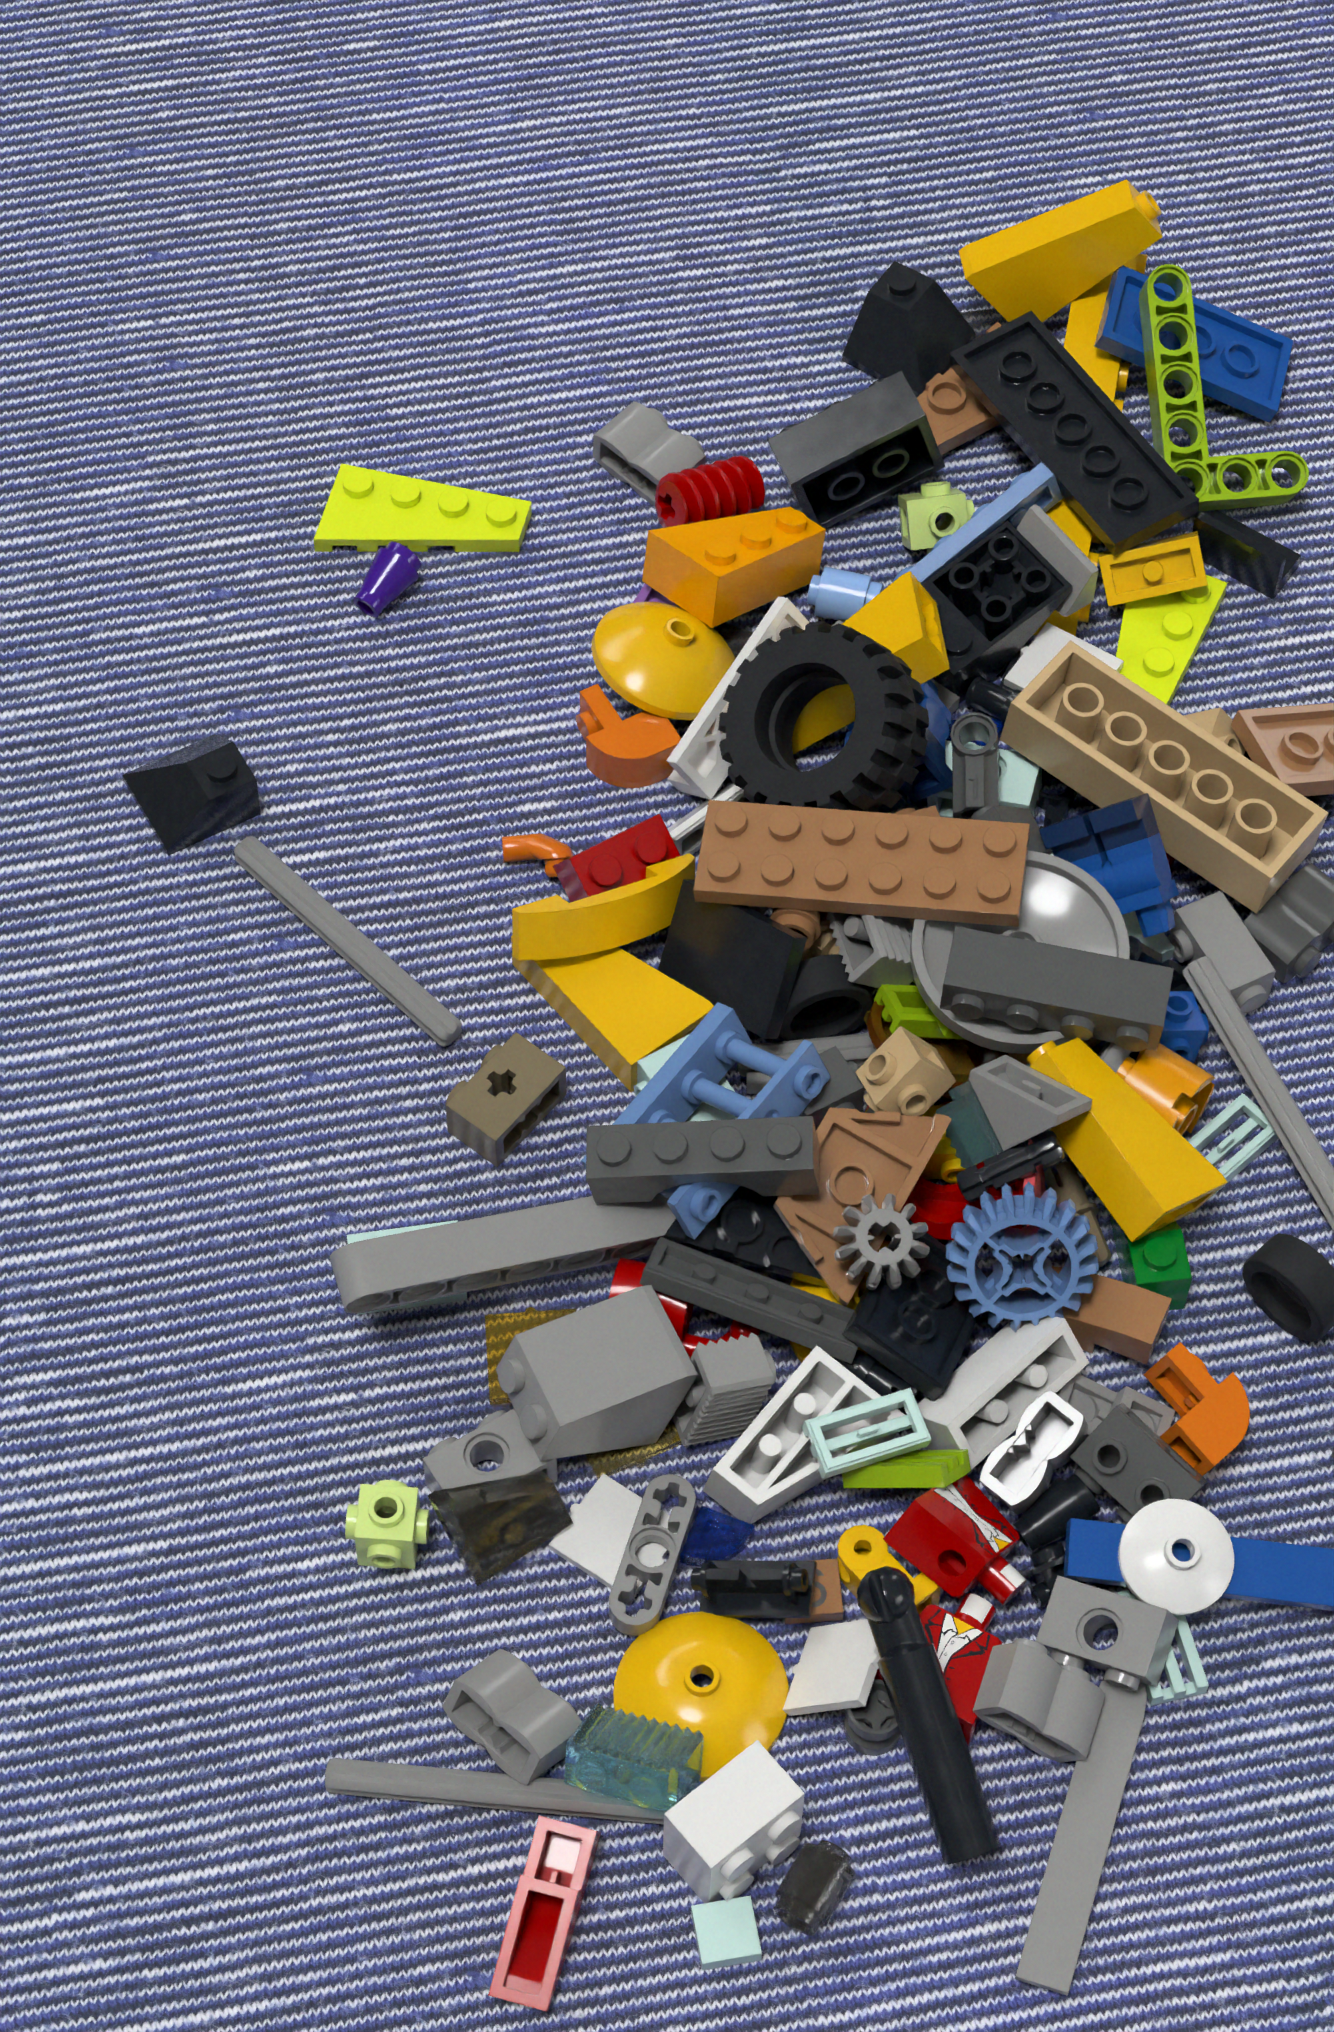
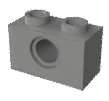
(496, 1439)
(1081, 1609)

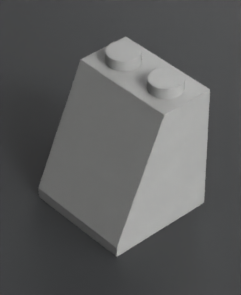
(598, 1377)

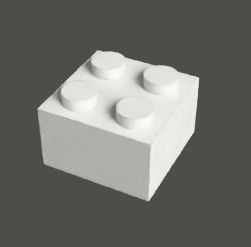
(734, 1825)

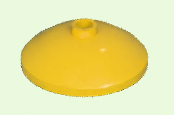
(660, 658)
(733, 1710)

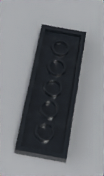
(1075, 431)

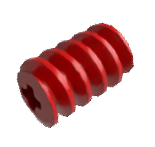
(709, 492)

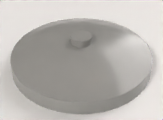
(1057, 908)

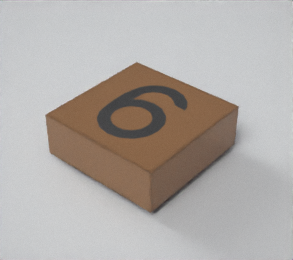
(827, 1594)

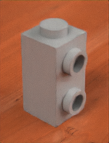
(1216, 931)

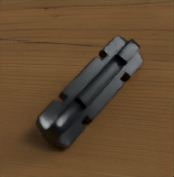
(1010, 1166)

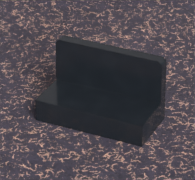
(1245, 553)

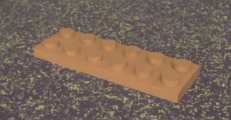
(862, 863)

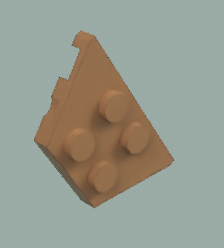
(857, 1158)

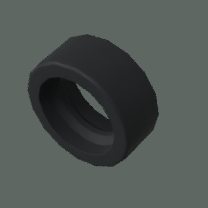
(824, 1001)
(1292, 1286)

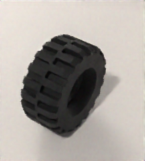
(781, 684)

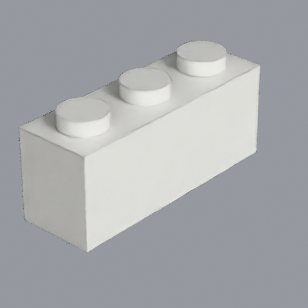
(999, 1384)

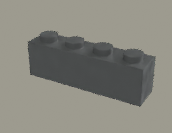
(1056, 989)

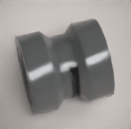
(877, 1711)

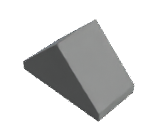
(1023, 1100)

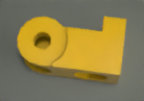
(864, 1550)

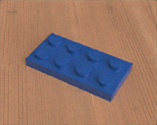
(1237, 357)

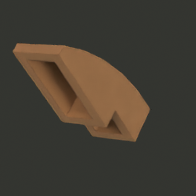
(1118, 1318)

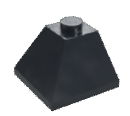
(906, 328)
(195, 792)

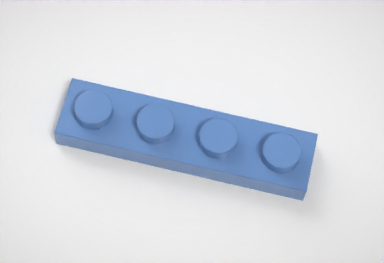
(1026, 490)

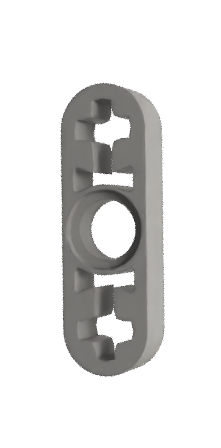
(650, 1513)

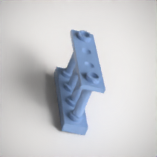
(693, 1078)

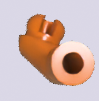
(535, 847)

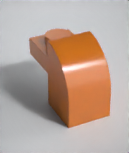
(626, 750)
(1210, 1413)

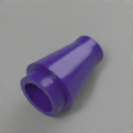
(388, 577)

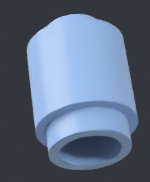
(841, 593)

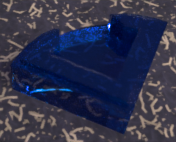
(715, 1538)

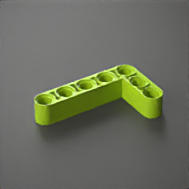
(1189, 414)

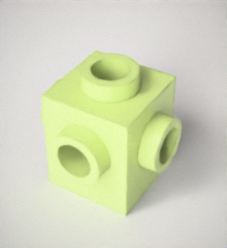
(921, 509)
(387, 1525)

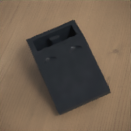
(992, 604)

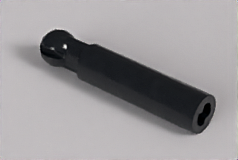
(927, 1718)

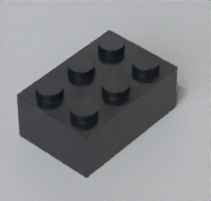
(857, 451)

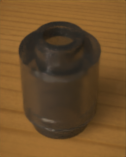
(814, 1887)

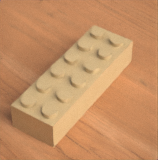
(1207, 799)

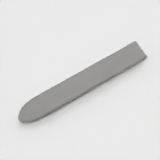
(1082, 1843)

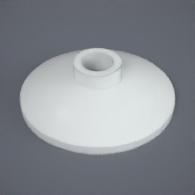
(1157, 1575)

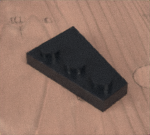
(751, 1234)

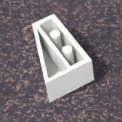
(773, 1455)

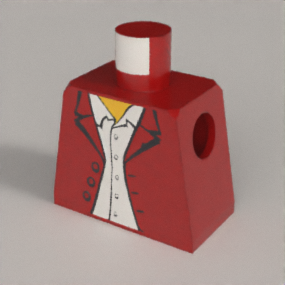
(959, 1541)
(962, 1651)

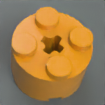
(1169, 1085)

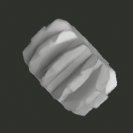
(876, 1222)

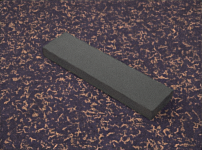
(749, 1298)

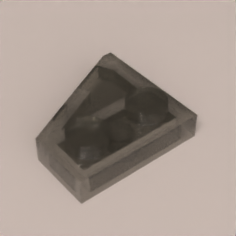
(499, 1520)

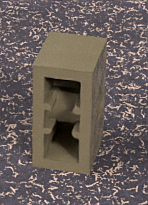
(505, 1098)

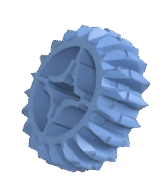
(1046, 1224)

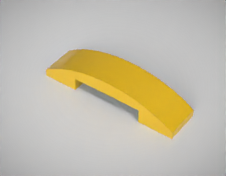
(601, 921)

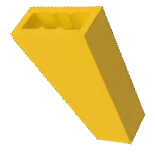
(1062, 251)
(905, 623)
(616, 1005)
(1124, 1146)

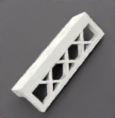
(697, 756)

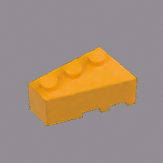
(733, 562)

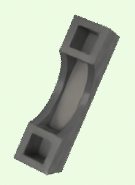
(758, 1153)

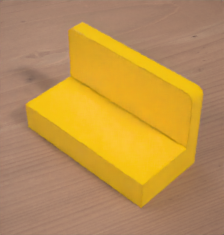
(1153, 569)

